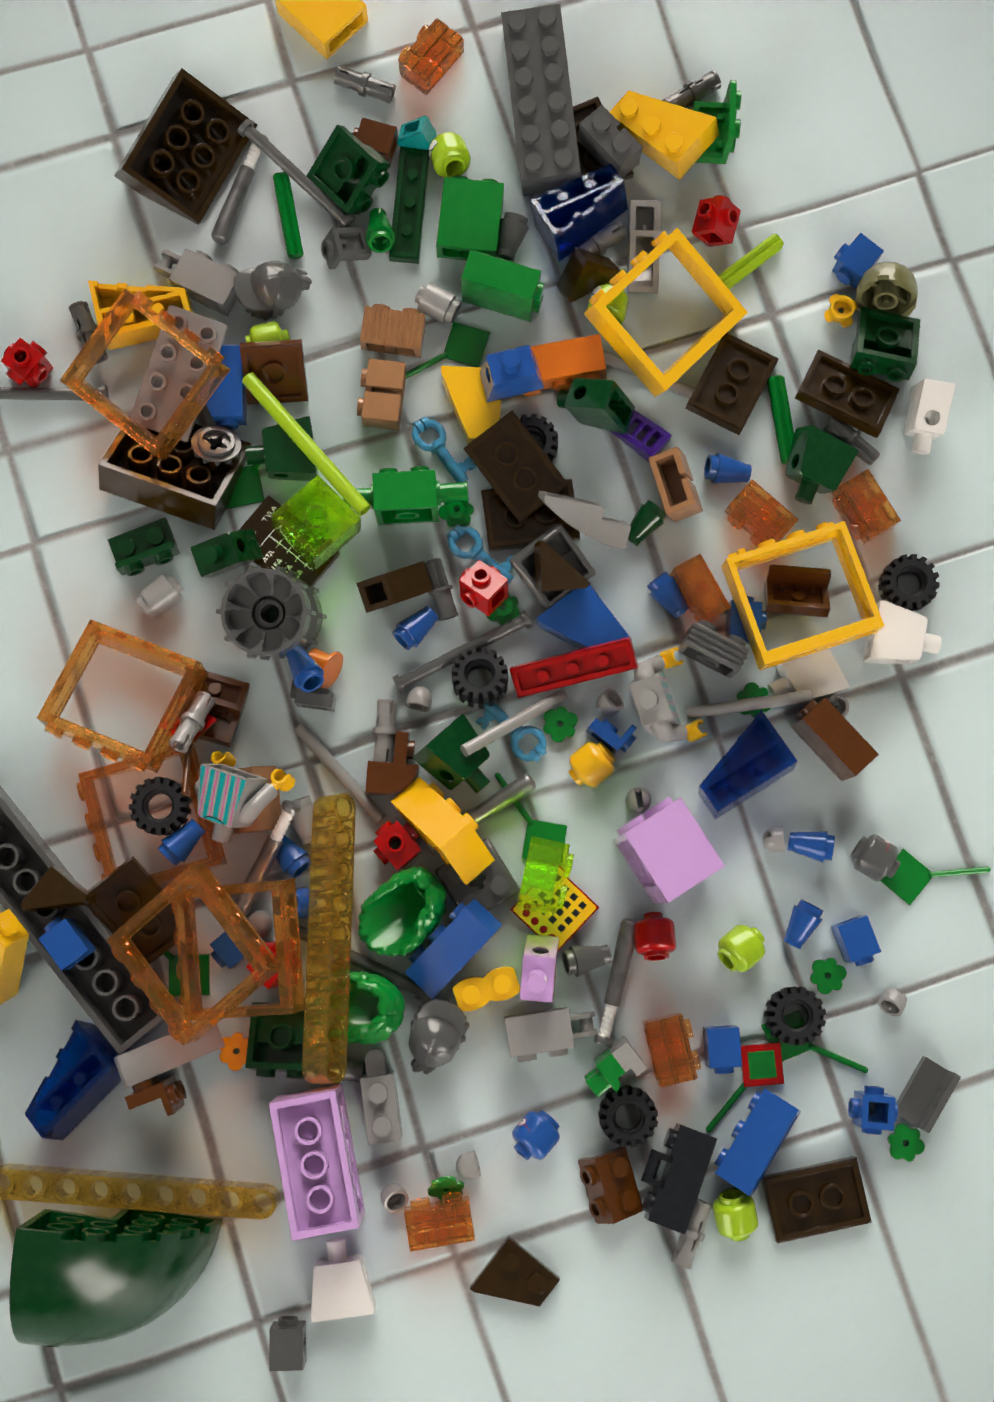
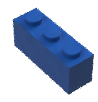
(452, 947)
(756, 1141)

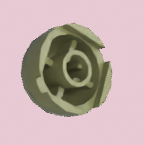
(888, 289)

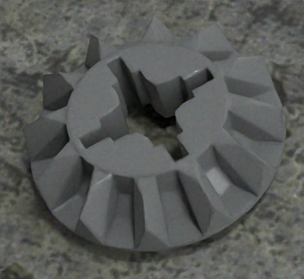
(211, 436)

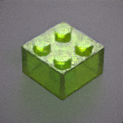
(316, 522)
(543, 876)

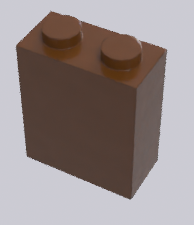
(833, 739)

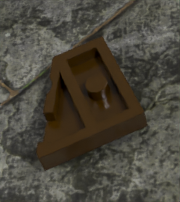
(515, 1276)

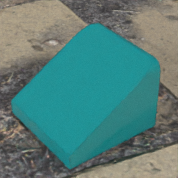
(417, 134)

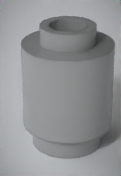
(438, 303)
(160, 596)

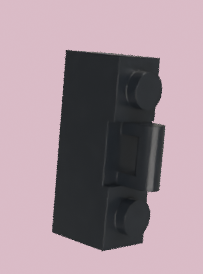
(682, 1178)

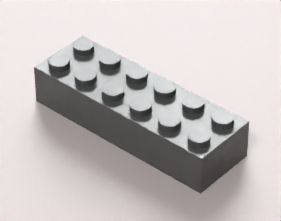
(541, 98)

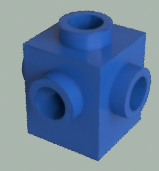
(882, 1116)

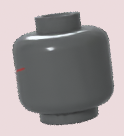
(875, 857)

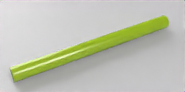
(306, 444)

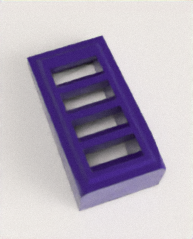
(653, 429)

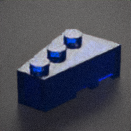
(578, 209)
(747, 768)
(76, 1083)

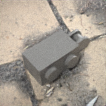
(201, 277)
(545, 1032)
(380, 1100)

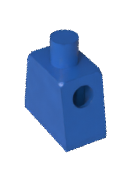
(510, 373)

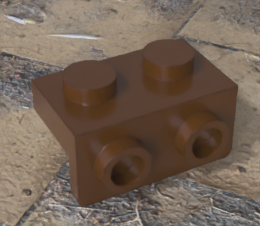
(797, 590)
(168, 1089)
(610, 1186)

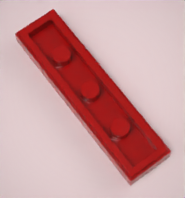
(574, 667)

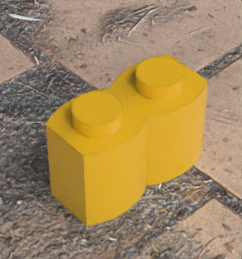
(495, 985)

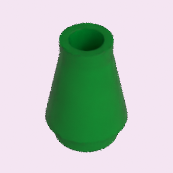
(379, 231)

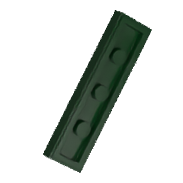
(409, 205)

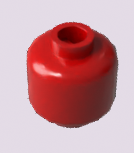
(654, 936)

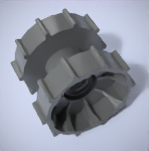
(246, 609)

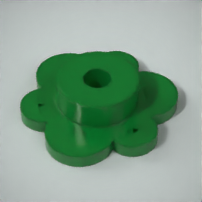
(453, 518)
(508, 613)
(750, 691)
(568, 720)
(836, 975)
(913, 1146)
(445, 1185)

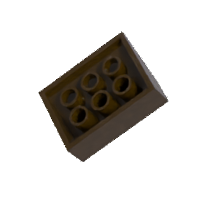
(185, 148)
(174, 485)

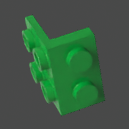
(727, 124)

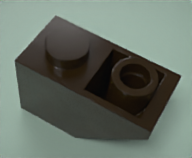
(394, 586)

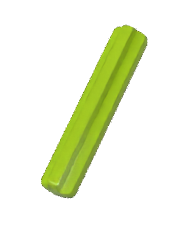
(751, 260)

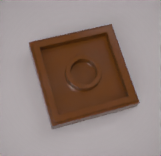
(278, 366)

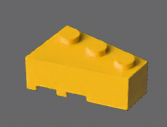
(667, 132)
(137, 327)
(444, 828)

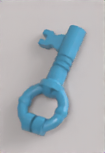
(438, 447)
(476, 551)
(499, 715)

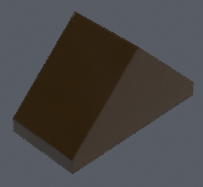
(584, 273)
(554, 572)
(56, 891)

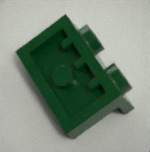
(143, 547)

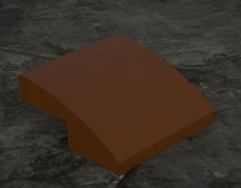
(230, 700)

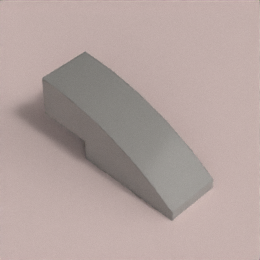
(642, 230)
(588, 519)
(163, 1056)

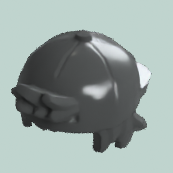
(270, 288)
(436, 1034)

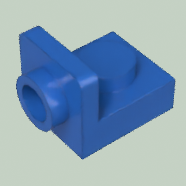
(606, 733)

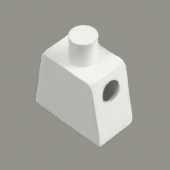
(931, 402)
(900, 638)
(814, 672)
(340, 1285)

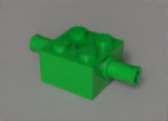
(410, 495)

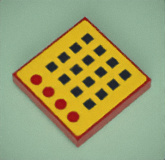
(566, 921)

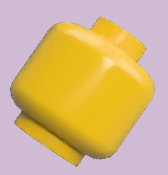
(591, 764)

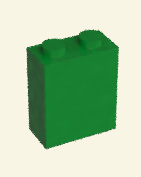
(469, 217)
(501, 286)

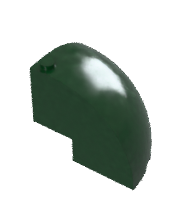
(102, 1276)

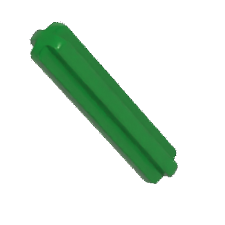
(288, 215)
(781, 415)

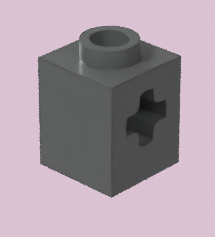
(287, 1344)

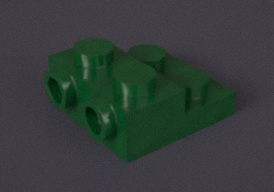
(349, 171)
(885, 344)
(276, 1044)

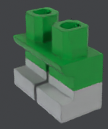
(612, 1065)

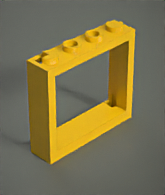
(625, 345)
(796, 542)

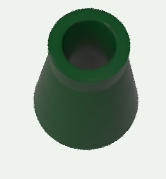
(645, 522)

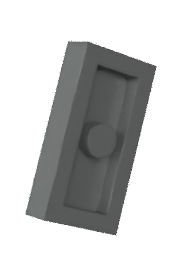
(926, 1094)

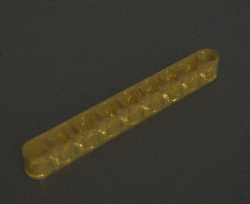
(329, 940)
(149, 1185)

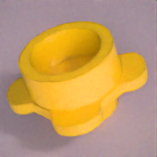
(844, 302)

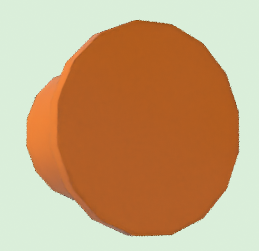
(329, 663)

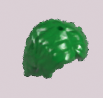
(402, 912)
(374, 1008)

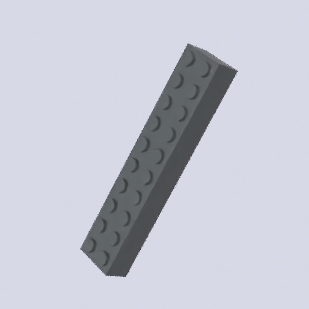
(99, 980)

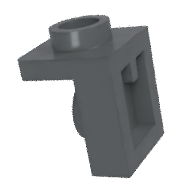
(345, 245)
(316, 699)

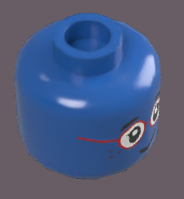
(535, 1135)

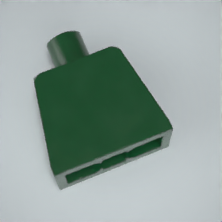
(597, 404)
(281, 455)
(817, 462)
(223, 555)
(447, 763)

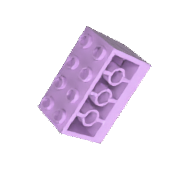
(667, 850)
(317, 1161)

